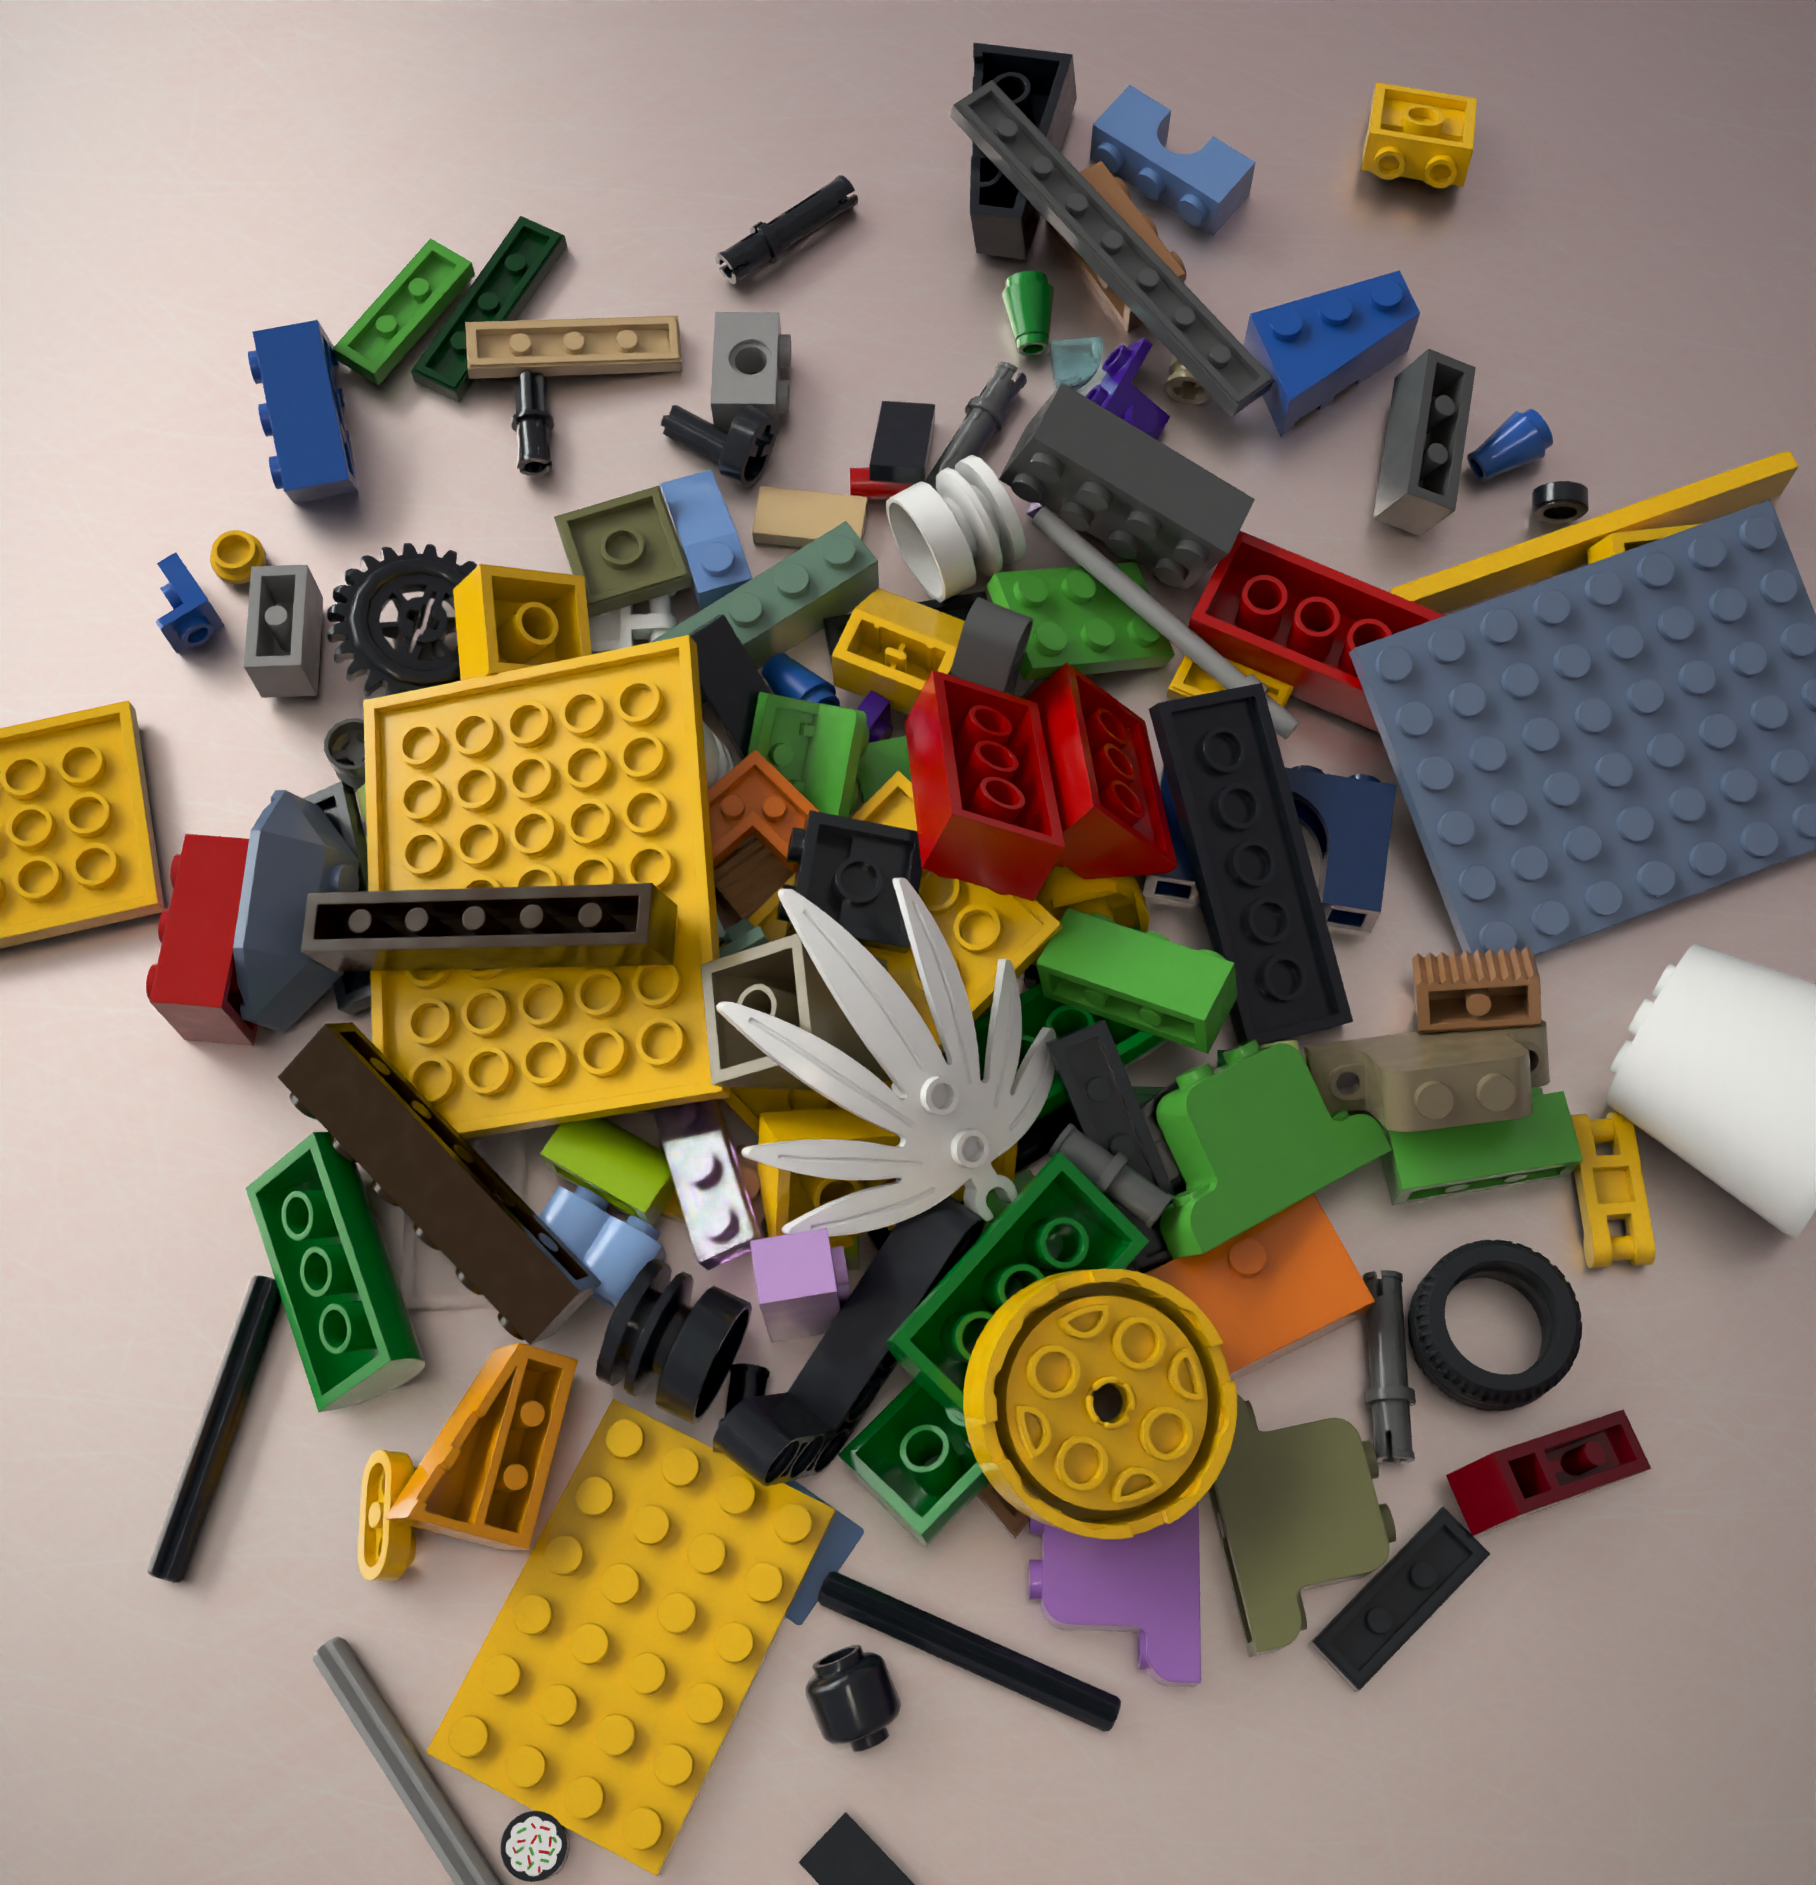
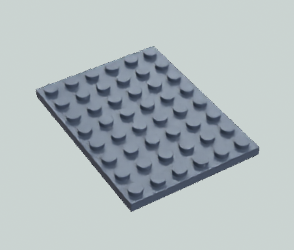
(1607, 734)

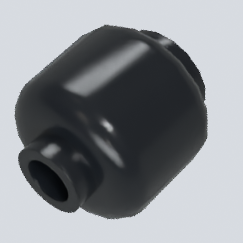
(853, 1698)

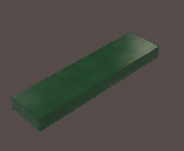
(495, 295)

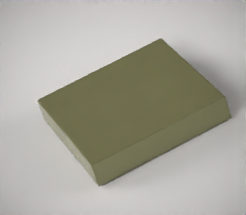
(624, 550)

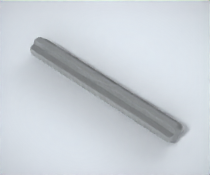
(403, 1765)

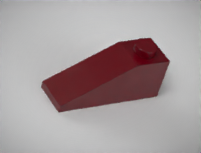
(1547, 1471)

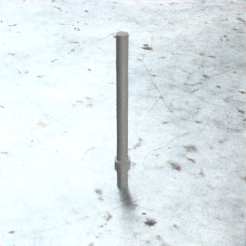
(1156, 614)

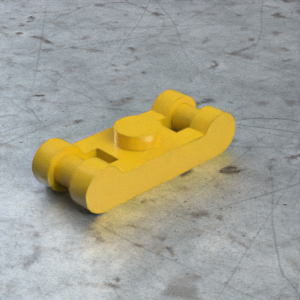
(1612, 1190)

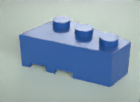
(1329, 343)
(303, 412)

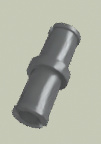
(1113, 1175)

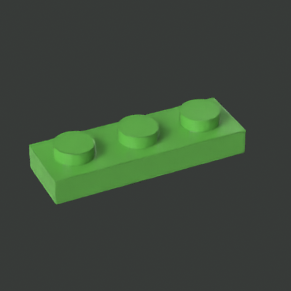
(404, 311)

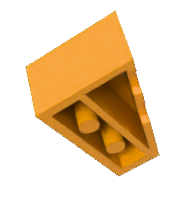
(493, 1453)

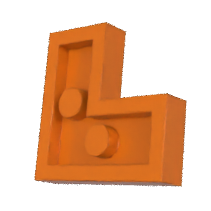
(757, 803)

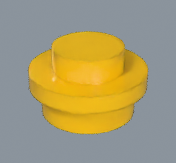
(235, 554)

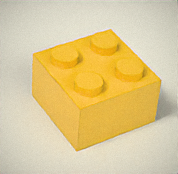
(519, 619)

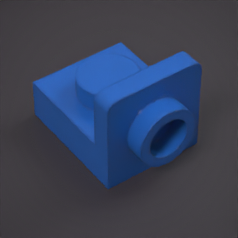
(193, 615)

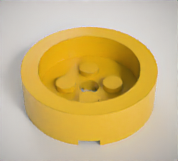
(1036, 1417)

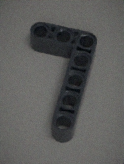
(805, 1428)

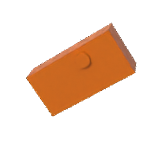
(1273, 1286)

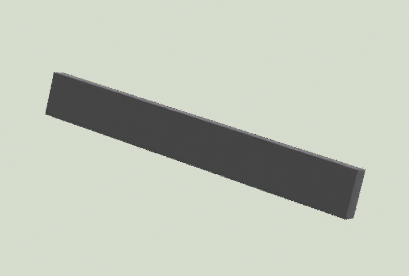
(1112, 248)

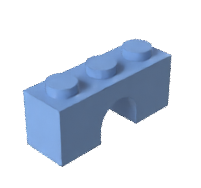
(1197, 186)

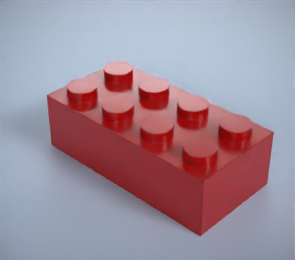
(1299, 622)
(982, 787)

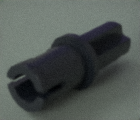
(532, 424)

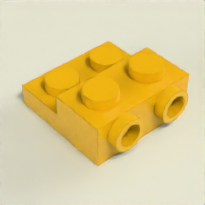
(1419, 135)

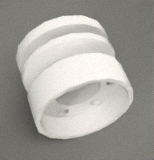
(956, 528)

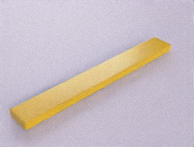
(1568, 546)

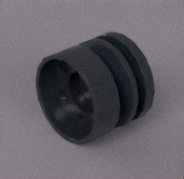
(665, 1337)

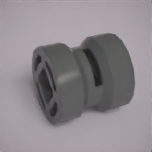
(347, 752)

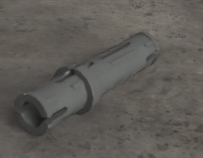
(983, 417)
(1388, 1369)

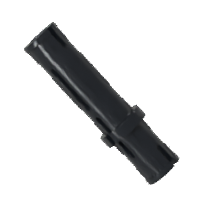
(770, 239)

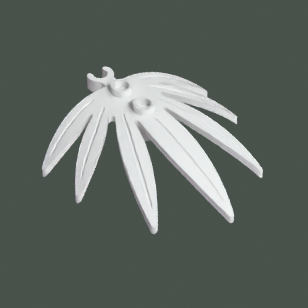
(938, 1108)

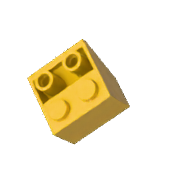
(893, 648)

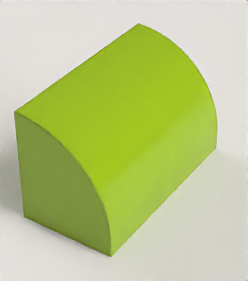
(612, 1165)

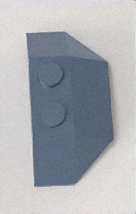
(288, 856)

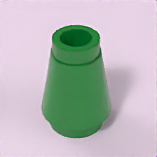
(1029, 310)

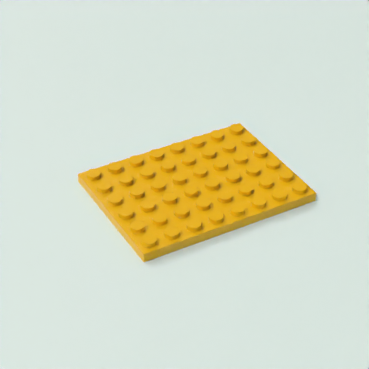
(548, 782)

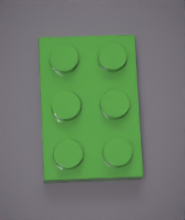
(1079, 622)

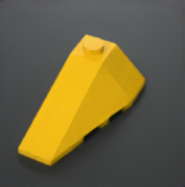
(792, 1194)

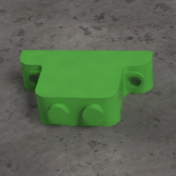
(1253, 1144)

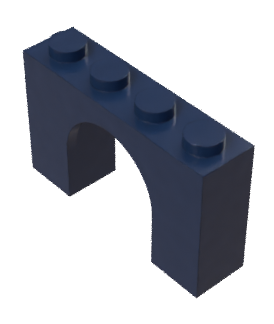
(1350, 828)

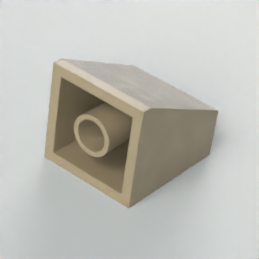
(786, 985)

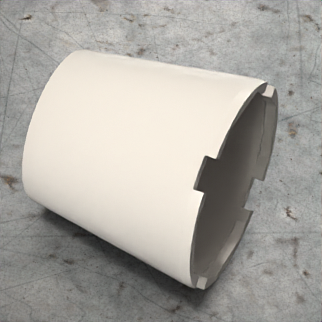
(1729, 1079)

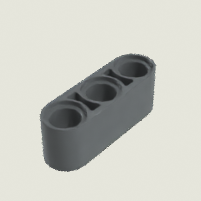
(992, 646)

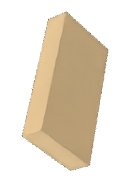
(802, 516)

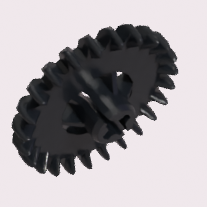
(363, 634)

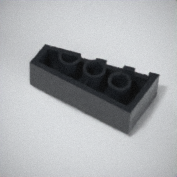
(1045, 92)

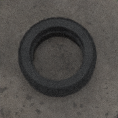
(1543, 1288)

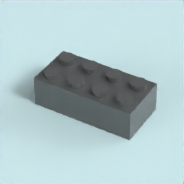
(1126, 489)

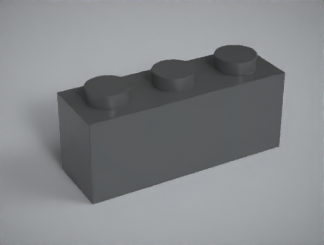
(1424, 443)

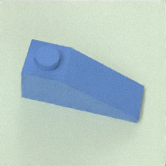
(706, 536)

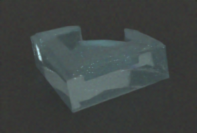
(1075, 360)

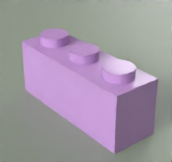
(799, 1283)

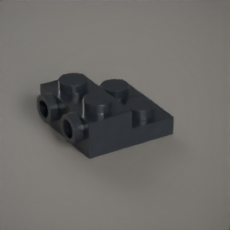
(849, 875)

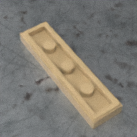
(573, 346)

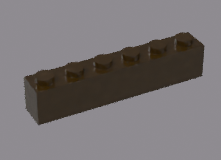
(491, 928)
(438, 1182)

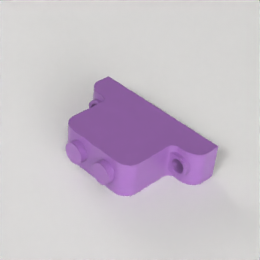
(1128, 1586)

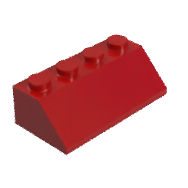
(1102, 781)

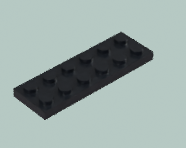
(1251, 862)

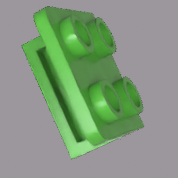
(812, 748)

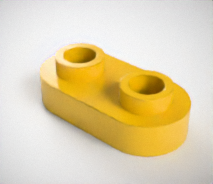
(384, 1545)

